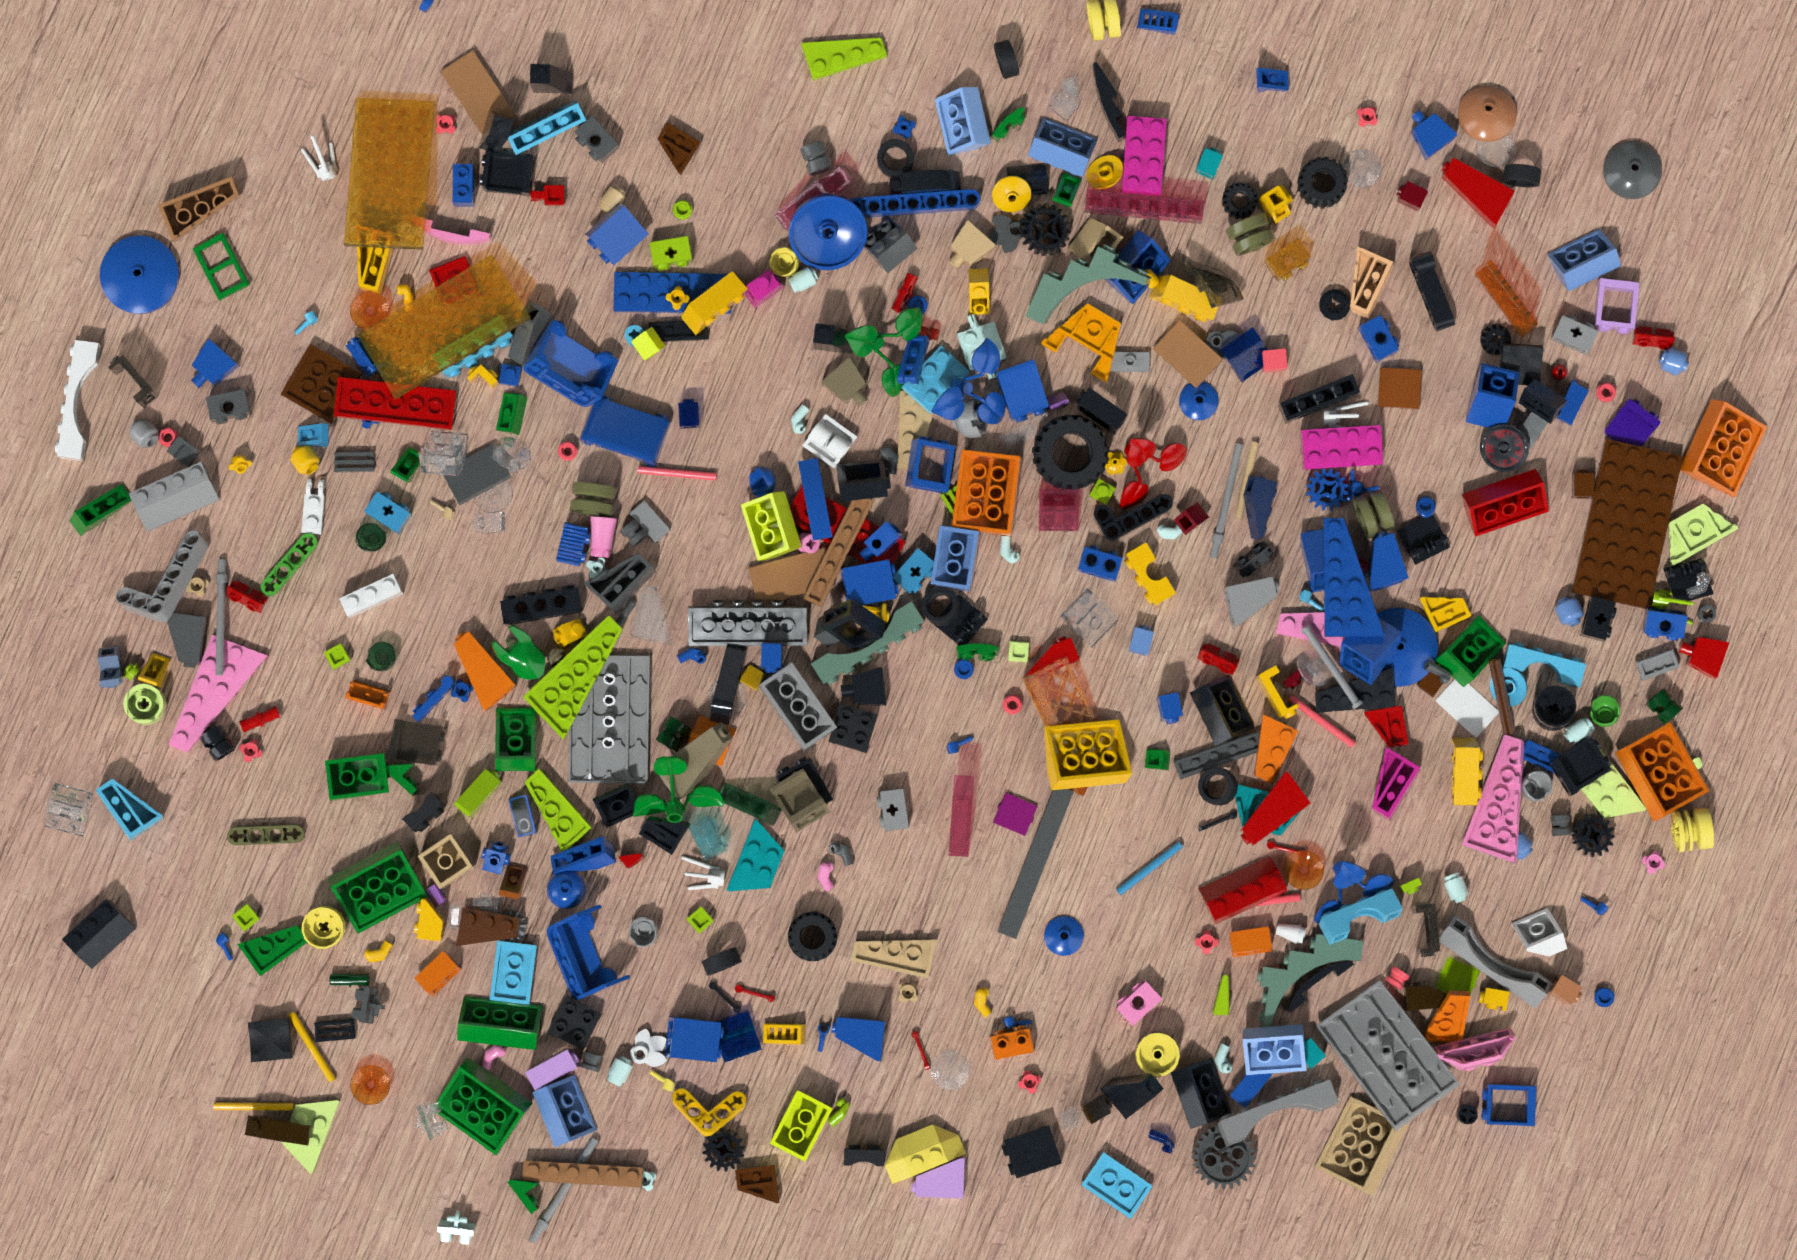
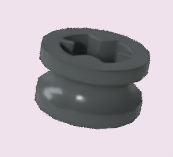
(1707, 619)

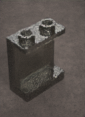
(147, 393)
(416, 742)
(1431, 928)

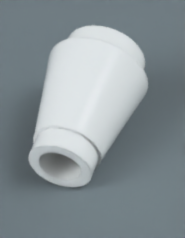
(1291, 932)

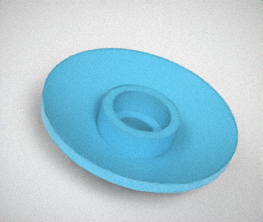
(1519, 683)

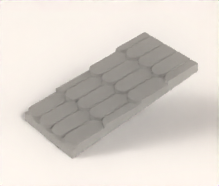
(613, 725)
(1387, 1055)

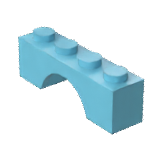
(1568, 671)
(1382, 906)

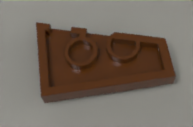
(485, 926)

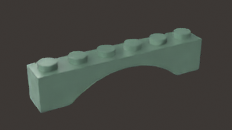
(833, 665)

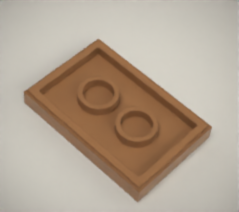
(1188, 354)

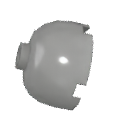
(969, 422)

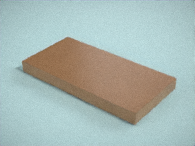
(475, 89)
(786, 576)

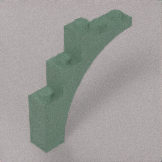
(1054, 289)
(1299, 963)

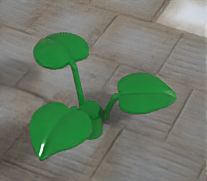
(866, 338)
(651, 804)

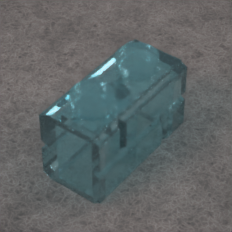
(707, 838)

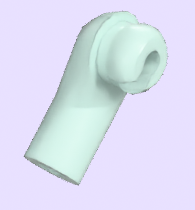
(797, 419)
(1169, 532)
(1006, 551)
(1221, 1060)

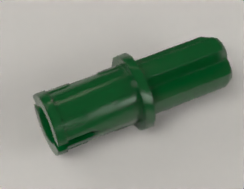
(349, 979)

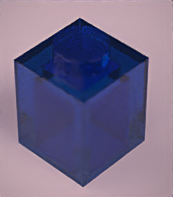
(689, 414)

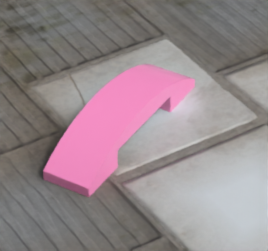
(475, 236)

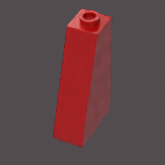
(1478, 190)
(1277, 807)

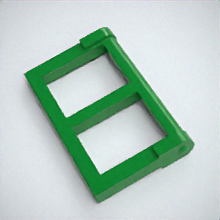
(233, 260)

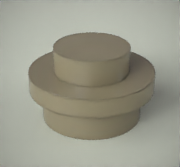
(555, 656)

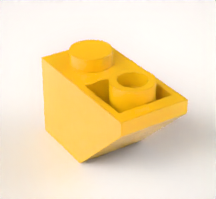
(978, 291)
(430, 921)

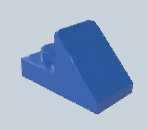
(1272, 80)

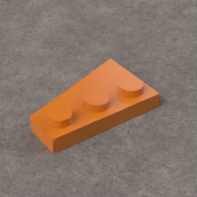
(1273, 747)
(1450, 1018)

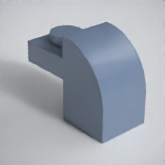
(110, 667)

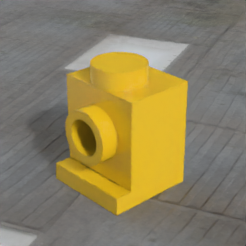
(1494, 998)

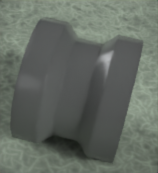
(591, 1061)

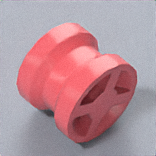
(1397, 978)

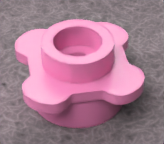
(1647, 860)

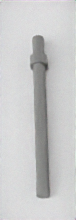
(1218, 537)
(221, 580)
(542, 1224)

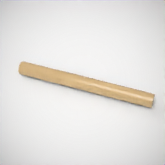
(1248, 472)

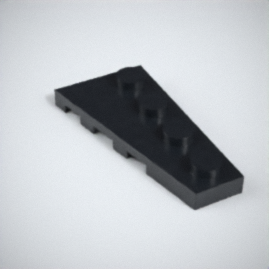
(1377, 695)

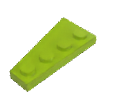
(560, 814)

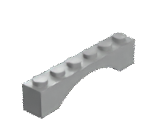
(1525, 984)
(1315, 1098)

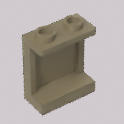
(799, 800)

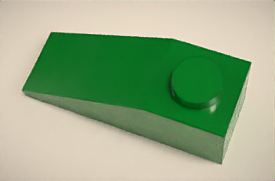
(99, 510)

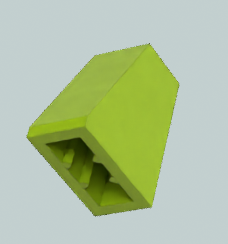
(478, 793)

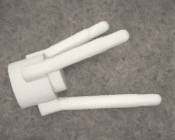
(325, 170)
(1333, 415)
(714, 877)

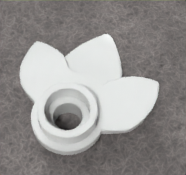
(651, 1047)

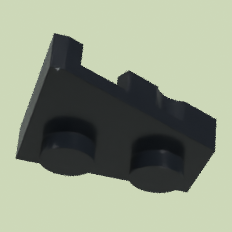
(664, 833)

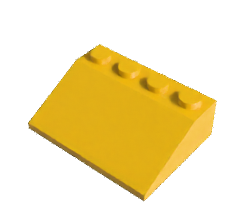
(1086, 755)

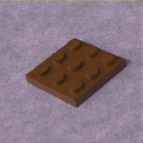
(315, 382)

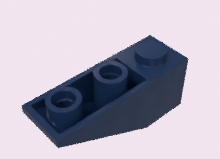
(1258, 500)

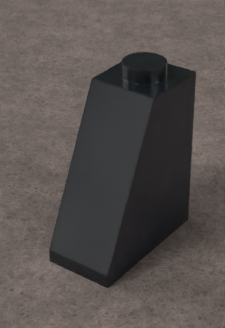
(550, 79)
(495, 131)
(831, 339)
(1131, 1092)

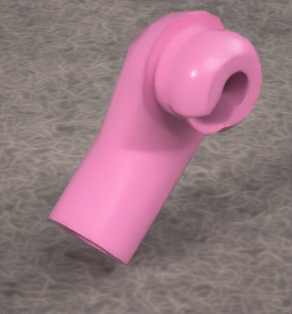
(823, 875)
(492, 1053)

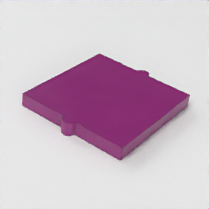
(1015, 814)

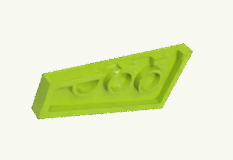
(837, 56)

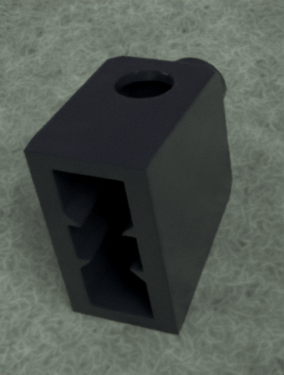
(866, 688)

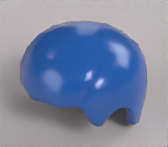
(762, 481)

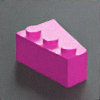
(1394, 782)

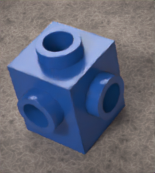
(496, 857)

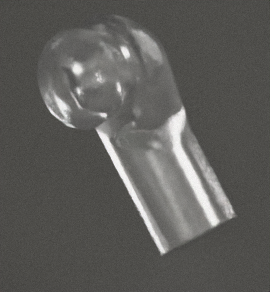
(1701, 586)

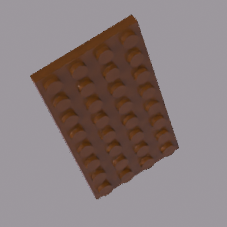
(1627, 524)

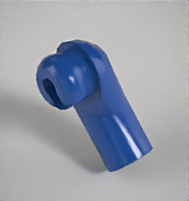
(693, 654)

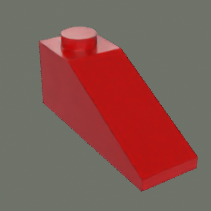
(1062, 648)

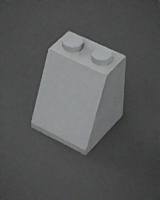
(1248, 598)

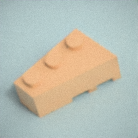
(1369, 281)

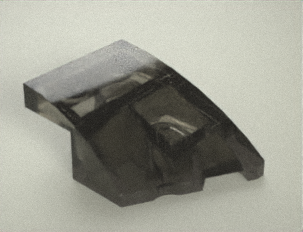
(1216, 284)

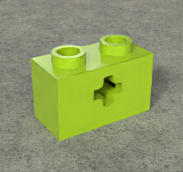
(661, 249)

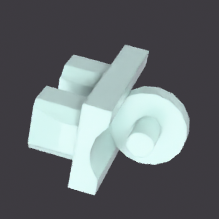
(456, 1225)

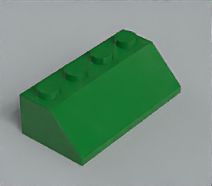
(499, 1023)

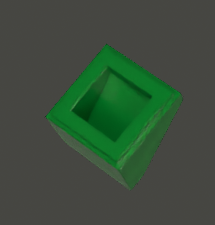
(1157, 759)

